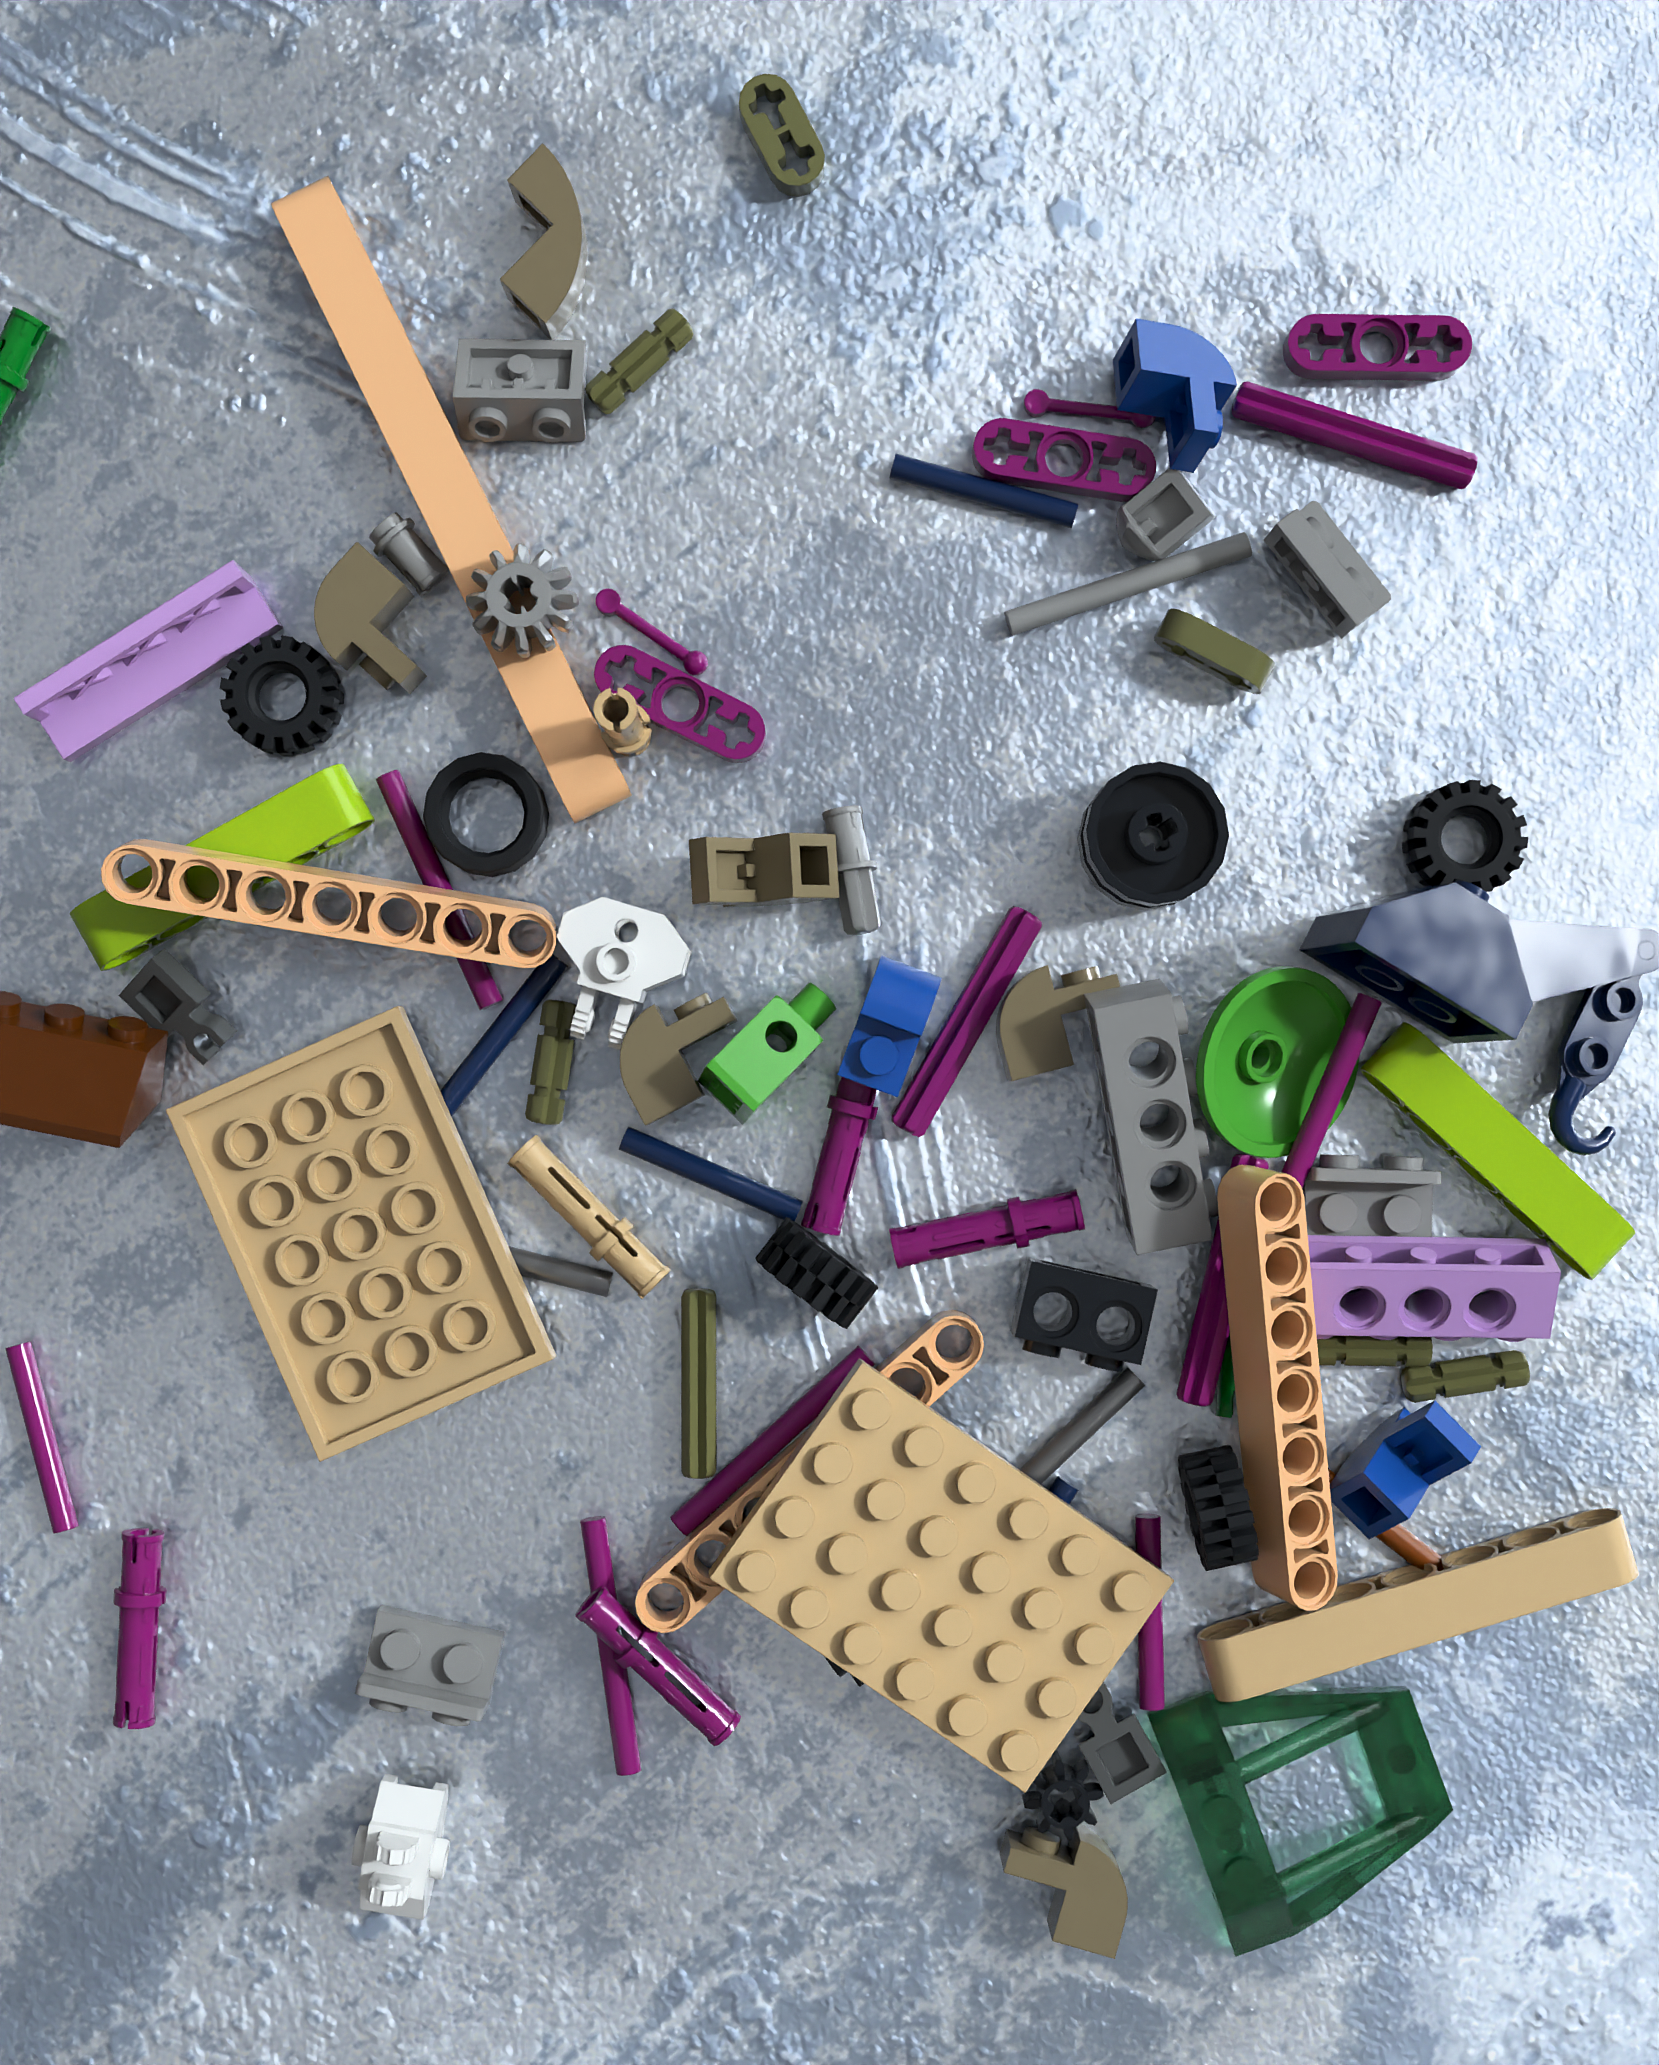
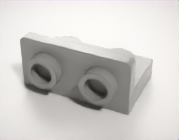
(520, 390)
(1327, 568)
(1369, 1200)
(430, 1666)

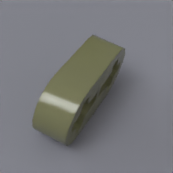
(794, 129)
(1214, 651)

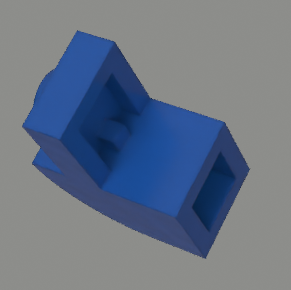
(1175, 377)
(889, 1026)
(1397, 1465)

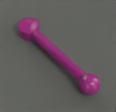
(1038, 403)
(610, 604)

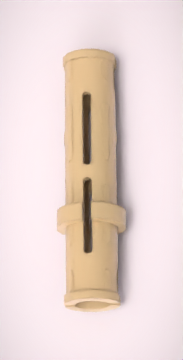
(623, 722)
(589, 1217)

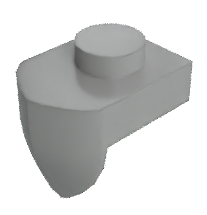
(1162, 517)

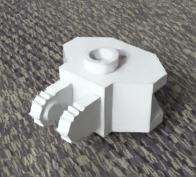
(617, 967)
(402, 1849)

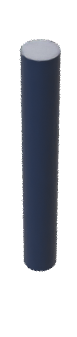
(983, 490)
(501, 1032)
(710, 1174)

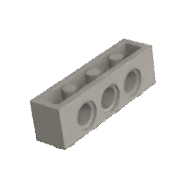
(1118, 1023)

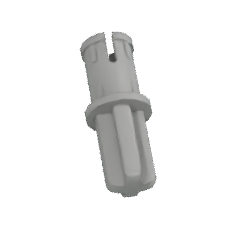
(855, 869)

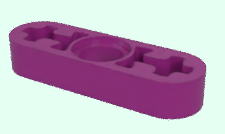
(1422, 364)
(1084, 442)
(730, 711)

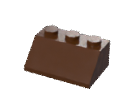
(77, 1071)

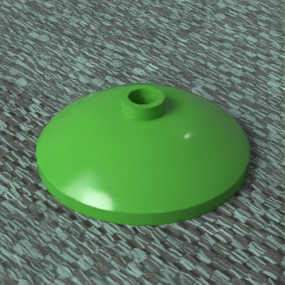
(1292, 1028)

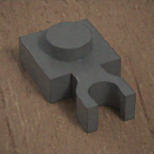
(172, 1000)
(1118, 1751)

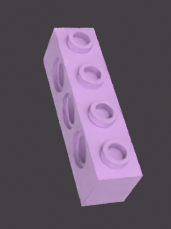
(1452, 1270)

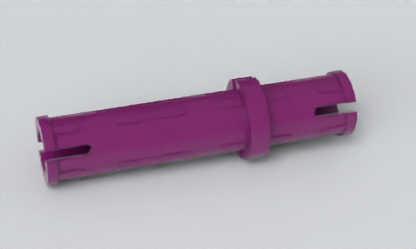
(839, 1156)
(987, 1228)
(138, 1627)
(711, 1716)

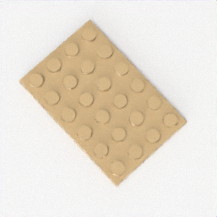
(361, 1233)
(940, 1576)

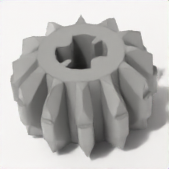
(500, 614)

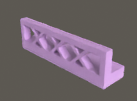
(150, 661)

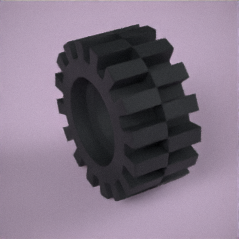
(250, 674)
(1485, 806)
(816, 1273)
(1218, 1507)

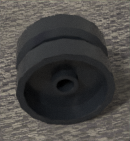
(1189, 827)

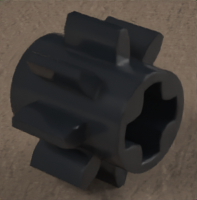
(1064, 1813)

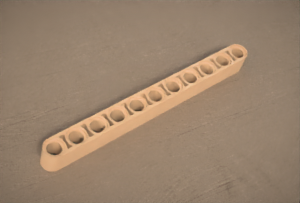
(444, 486)

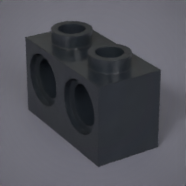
(1086, 1298)

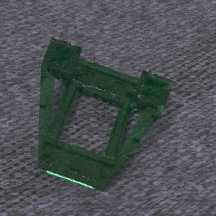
(1224, 1822)

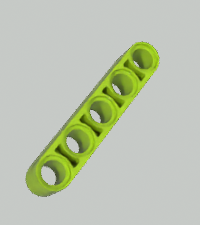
(284, 828)
(1497, 1151)

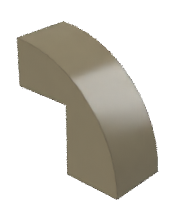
(553, 270)

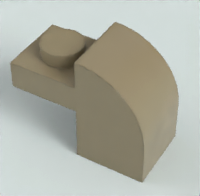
(353, 611)
(764, 869)
(1031, 1022)
(653, 1058)
(1089, 1888)

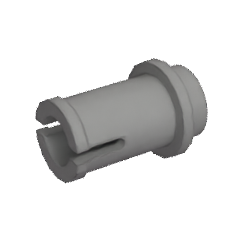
(408, 553)

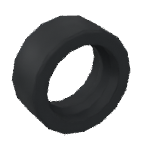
(445, 788)

